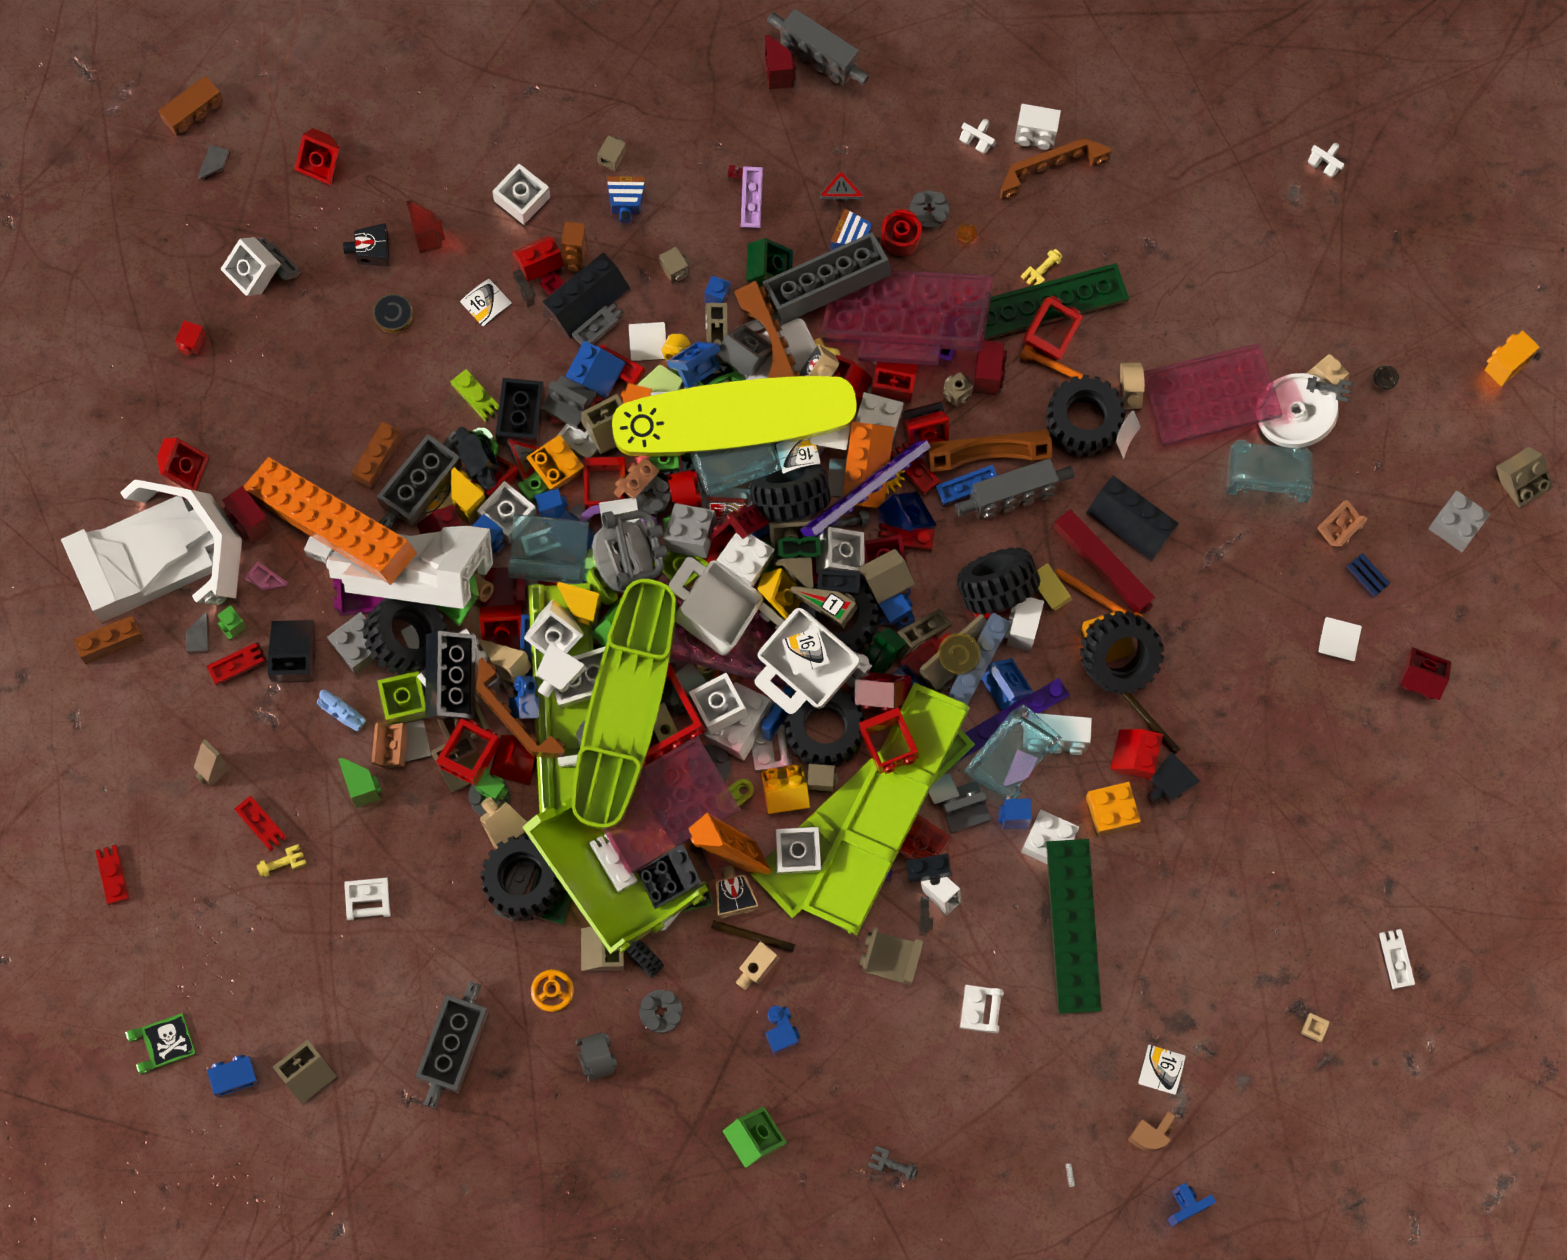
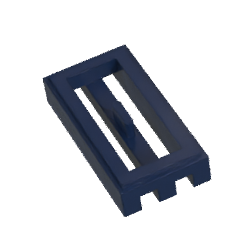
(1385, 583)

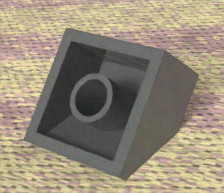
(745, 350)

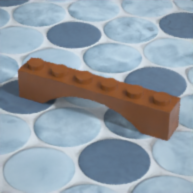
(754, 303)
(1024, 445)

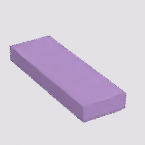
(751, 197)

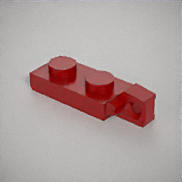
(923, 653)

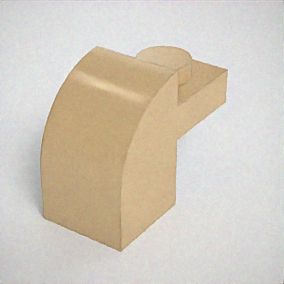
(1132, 385)

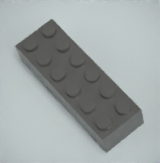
(827, 277)

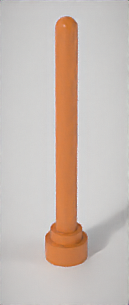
(1029, 353)
(1090, 592)

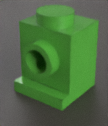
(670, 465)
(529, 492)
(231, 622)
(491, 786)

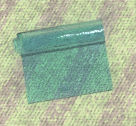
(548, 549)

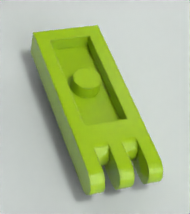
(474, 394)

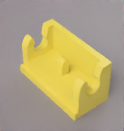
(1052, 588)

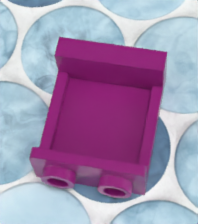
(353, 603)

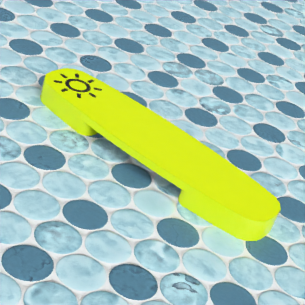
(733, 415)

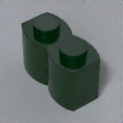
(805, 547)

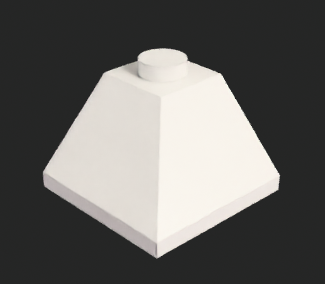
(554, 626)

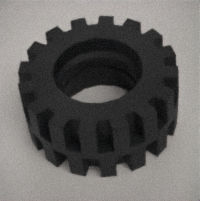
(644, 958)

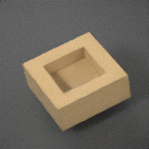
(1315, 1027)

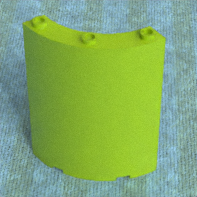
(613, 915)

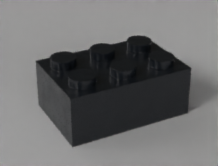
(520, 411)

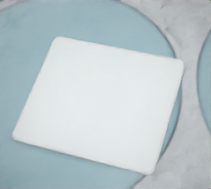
(943, 789)

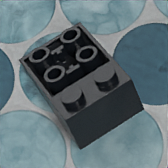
(291, 651)
(675, 874)

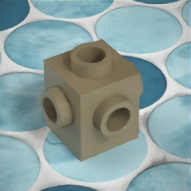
(958, 389)

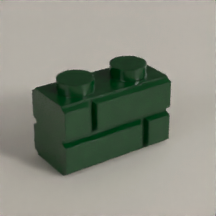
(884, 650)

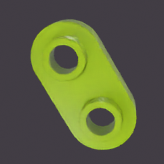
(598, 585)
(735, 788)

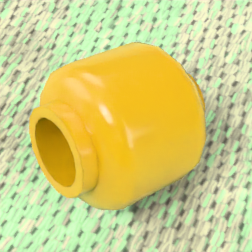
(674, 344)

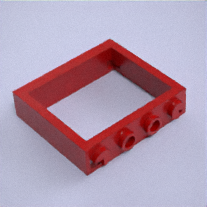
(684, 735)

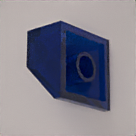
(906, 512)

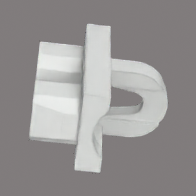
(970, 132)
(1334, 164)

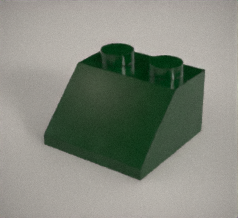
(767, 260)

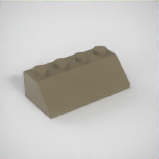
(932, 671)

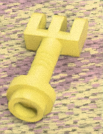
(1054, 257)
(264, 868)

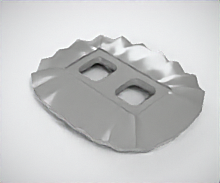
(608, 561)

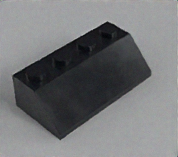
(585, 294)
(1132, 518)
(450, 676)

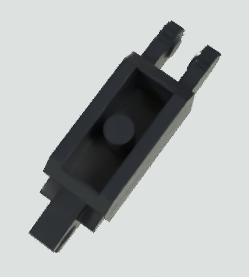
(477, 457)

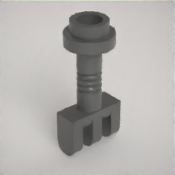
(1339, 389)
(862, 518)
(910, 1171)

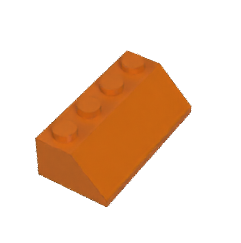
(867, 452)
(728, 844)

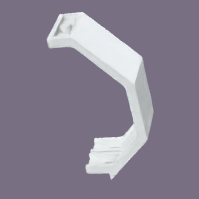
(227, 540)

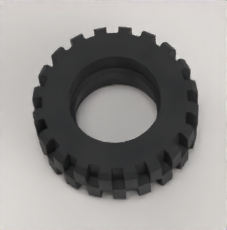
(1092, 392)
(791, 493)
(998, 580)
(864, 627)
(386, 647)
(1142, 666)
(829, 753)
(495, 874)

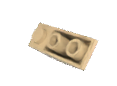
(507, 660)

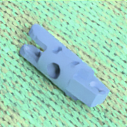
(340, 710)

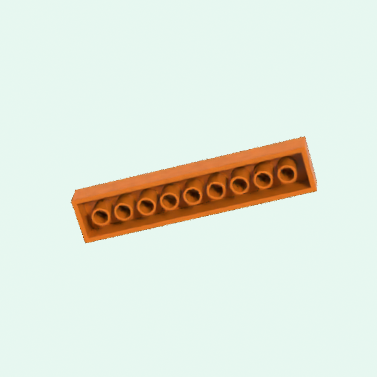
(330, 521)

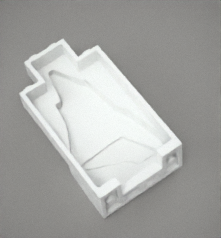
(141, 557)
(436, 573)

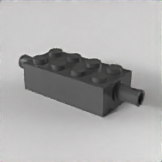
(819, 47)
(419, 480)
(1014, 489)
(452, 1044)

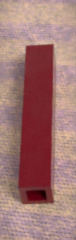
(1104, 562)

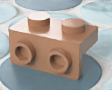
(637, 479)
(1341, 524)
(389, 745)

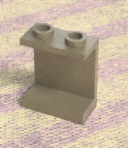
(891, 957)

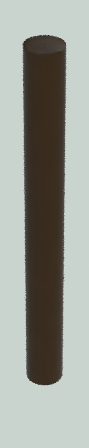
(1151, 722)
(753, 936)

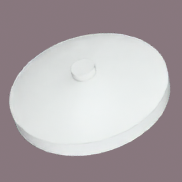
(1305, 415)

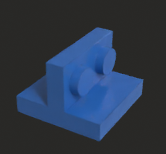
(696, 362)
(1006, 683)
(1186, 1198)

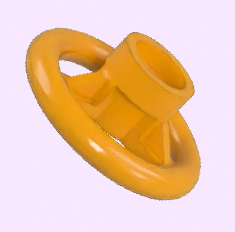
(567, 997)

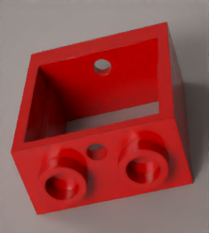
(1044, 346)
(601, 464)
(881, 722)
(470, 776)

